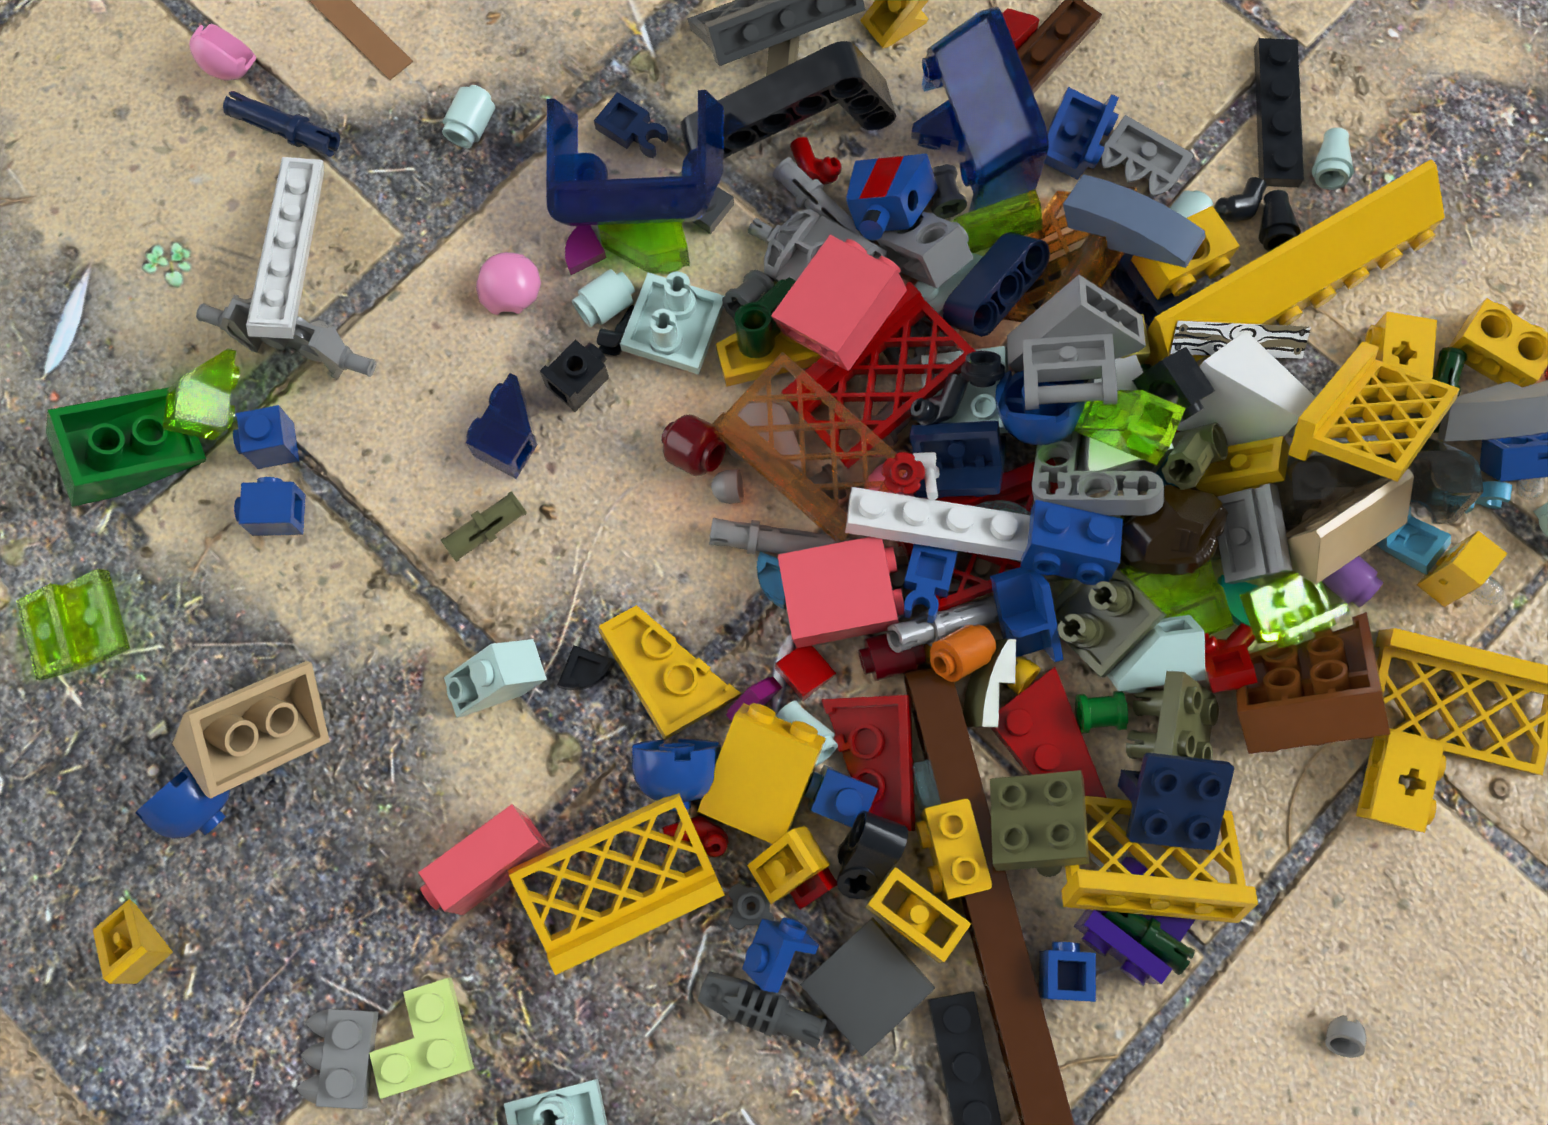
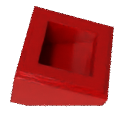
(1020, 25)
(804, 671)

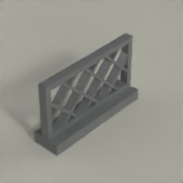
(754, 25)

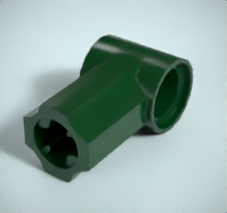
(754, 323)

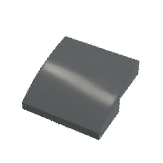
(867, 986)

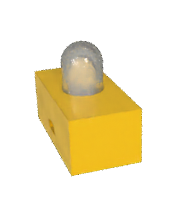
(1466, 570)

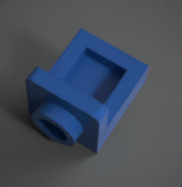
(838, 795)
(773, 950)

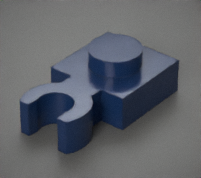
(628, 122)

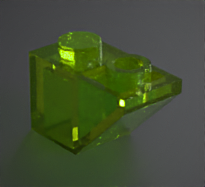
(201, 399)
(1136, 424)

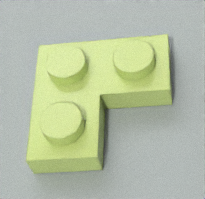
(437, 1046)

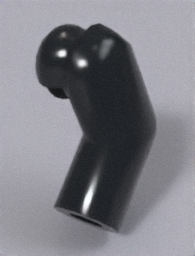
(943, 406)

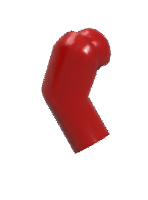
(824, 170)

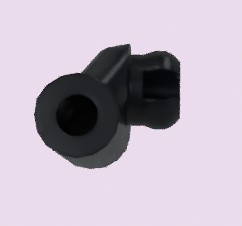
(1242, 206)

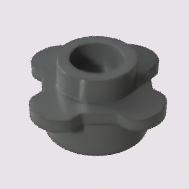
(741, 897)

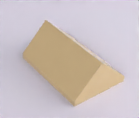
(1349, 526)
(252, 730)

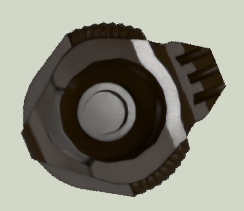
(1176, 536)

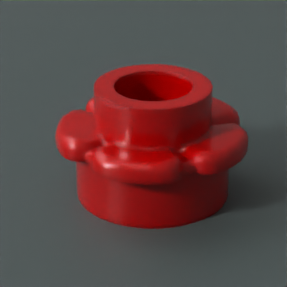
(908, 484)

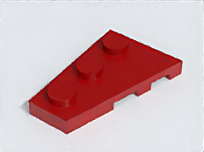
(1045, 734)
(878, 750)

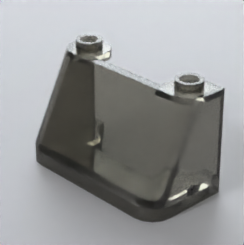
(1443, 482)

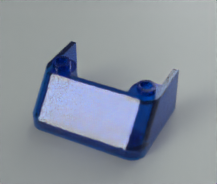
(992, 107)
(583, 195)

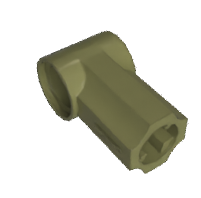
(1194, 453)

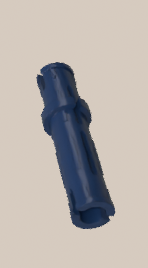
(291, 127)

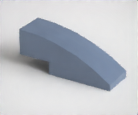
(1132, 222)

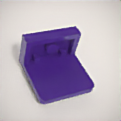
(1136, 960)

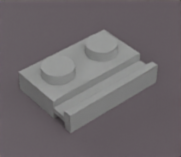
(1253, 535)

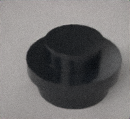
(983, 368)

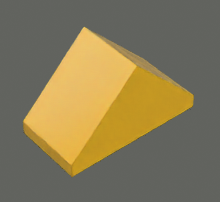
(128, 945)

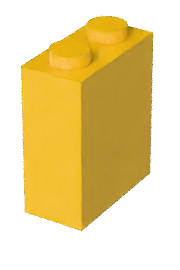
(762, 772)

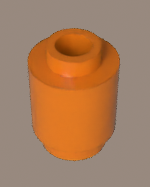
(962, 652)

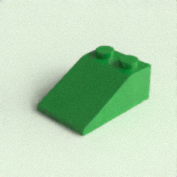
(117, 446)

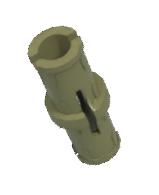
(483, 526)

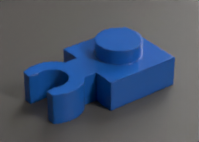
(928, 575)

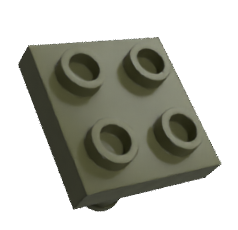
(1105, 620)
(1185, 719)
(1039, 822)

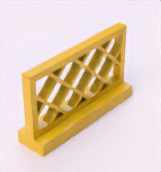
(1344, 399)
(1477, 664)
(1163, 892)
(627, 918)

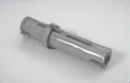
(791, 176)
(763, 538)
(920, 632)

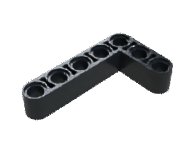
(799, 91)

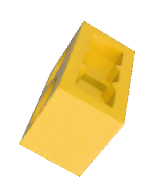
(1499, 354)

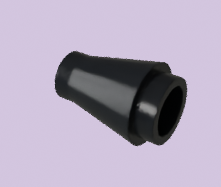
(1277, 220)

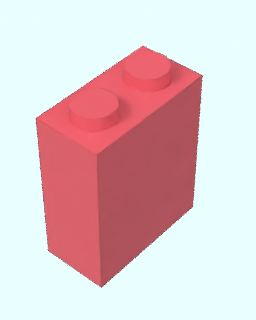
(840, 301)
(840, 591)
(481, 862)

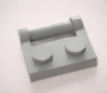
(1068, 360)

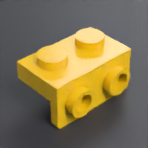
(955, 850)

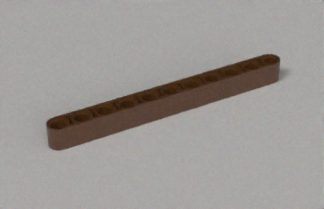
(992, 913)

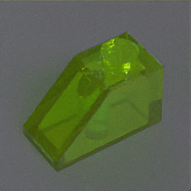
(648, 245)

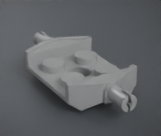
(799, 240)
(313, 340)

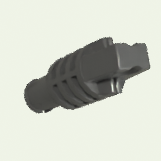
(759, 1009)

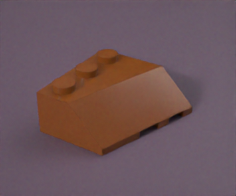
(1314, 692)

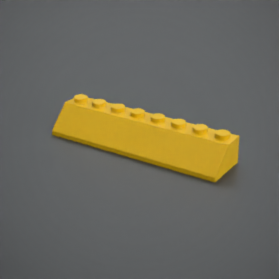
(1315, 262)

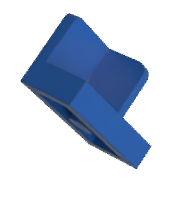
(1027, 612)

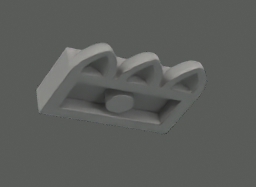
(1145, 155)
(341, 1058)

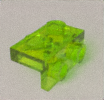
(1015, 215)
(1287, 608)

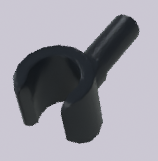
(610, 340)

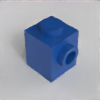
(266, 437)
(271, 507)
(1067, 973)

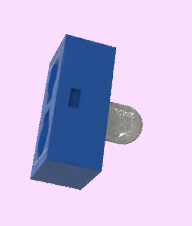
(1519, 460)

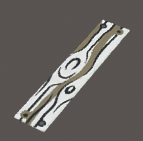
(1209, 337)

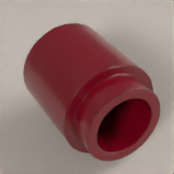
(884, 662)

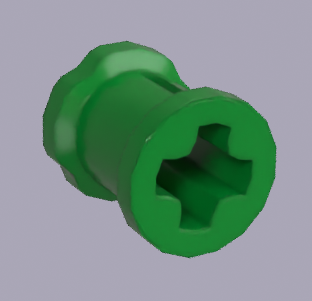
(1101, 711)

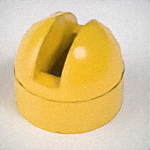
(1025, 674)

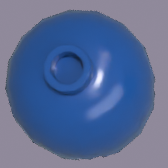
(1036, 426)
(675, 768)
(182, 808)

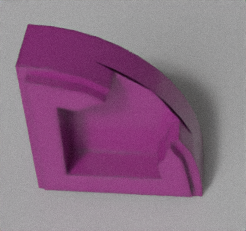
(583, 249)
(758, 693)

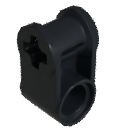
(869, 854)

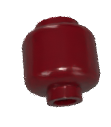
(692, 445)

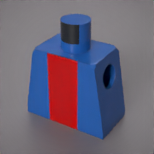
(889, 193)

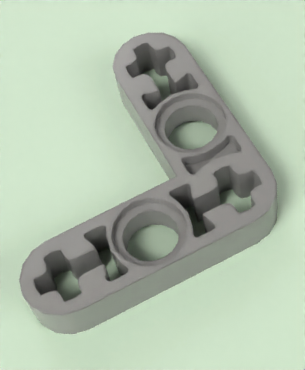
(1075, 484)

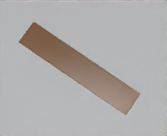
(365, 35)

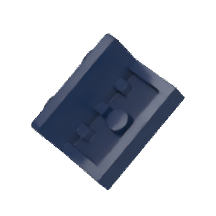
(967, 457)
(1177, 800)

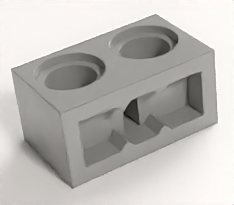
(929, 249)

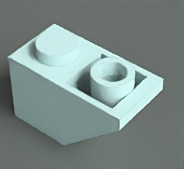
(1169, 646)
(494, 676)

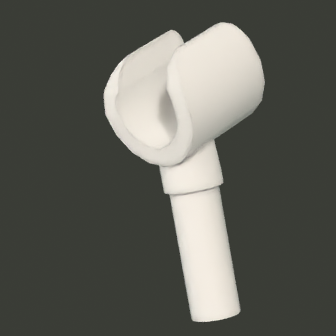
(931, 472)

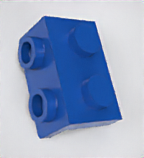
(1078, 131)
(1072, 543)

